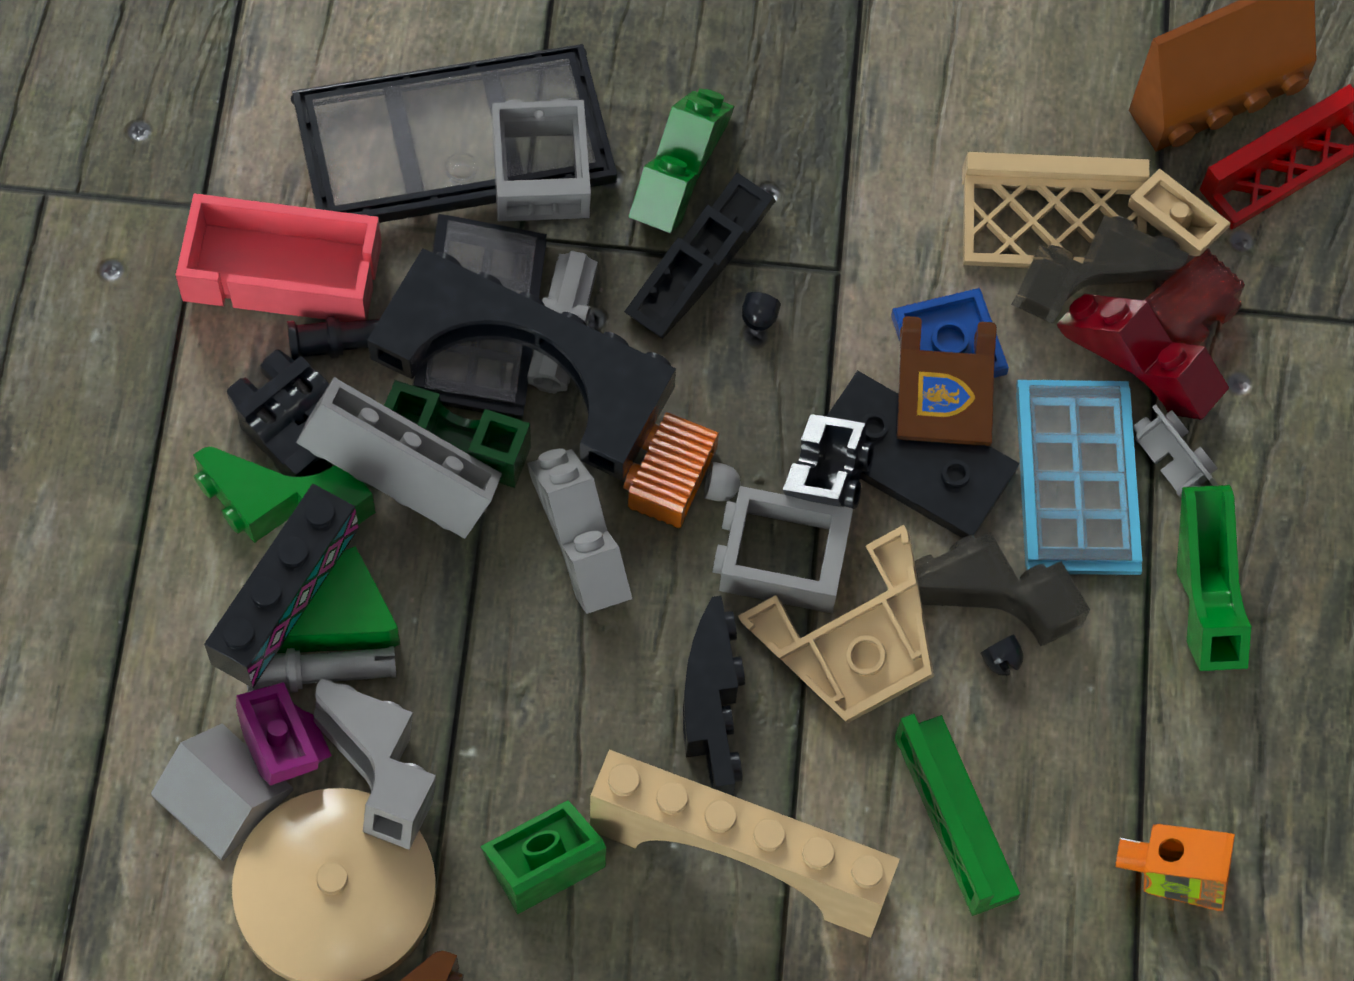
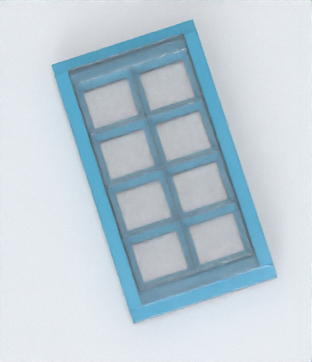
(1079, 476)

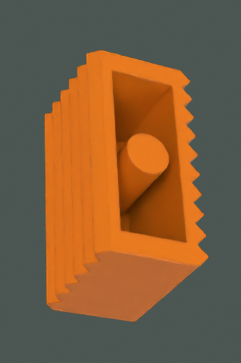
(671, 469)

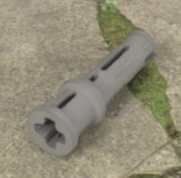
(332, 666)

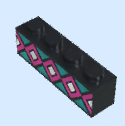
(282, 585)

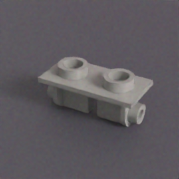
(1164, 437)

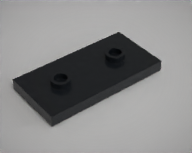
(940, 480)

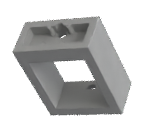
(545, 197)
(765, 584)

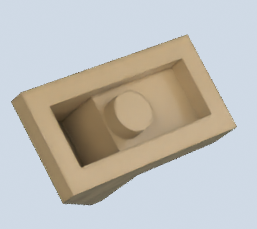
(1178, 213)

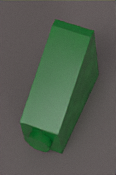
(345, 613)

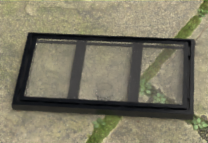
(427, 138)

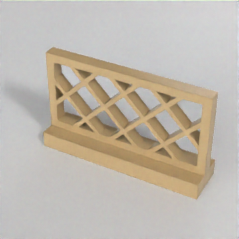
(1043, 175)

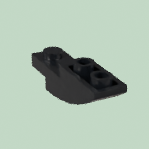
(709, 684)

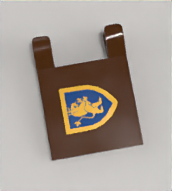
(946, 393)

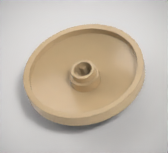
(326, 896)

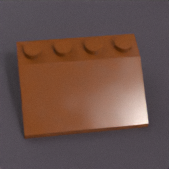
(1223, 67)

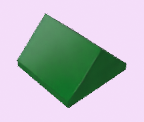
(545, 855)

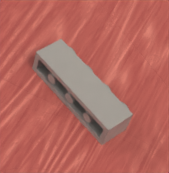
(399, 458)

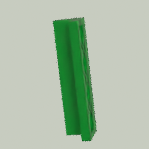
(956, 813)

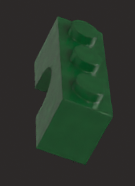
(494, 439)

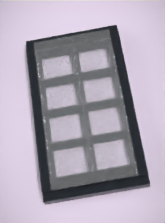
(486, 371)

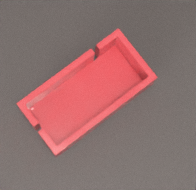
(279, 258)

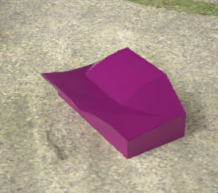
(279, 734)

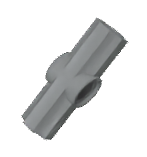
(568, 293)

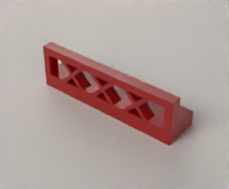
(1275, 146)

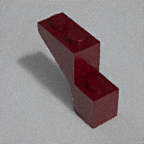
(1135, 340)

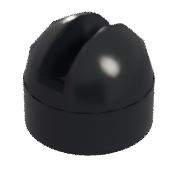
(760, 310)
(1002, 652)

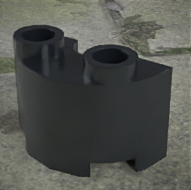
(830, 462)

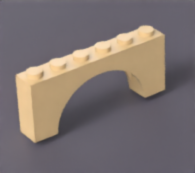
(646, 803)

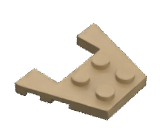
(866, 652)

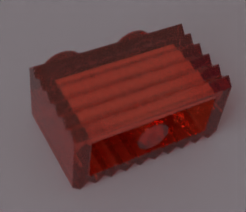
(1196, 299)

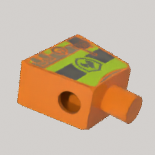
(1182, 864)

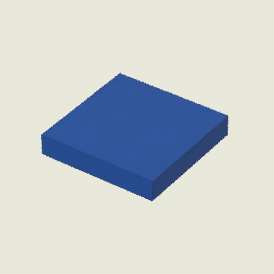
(951, 324)

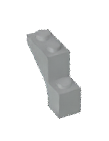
(580, 528)
(373, 740)

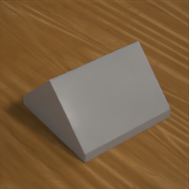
(217, 789)

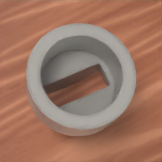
(721, 482)

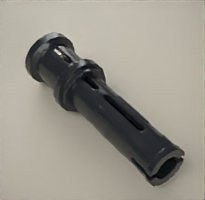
(328, 337)

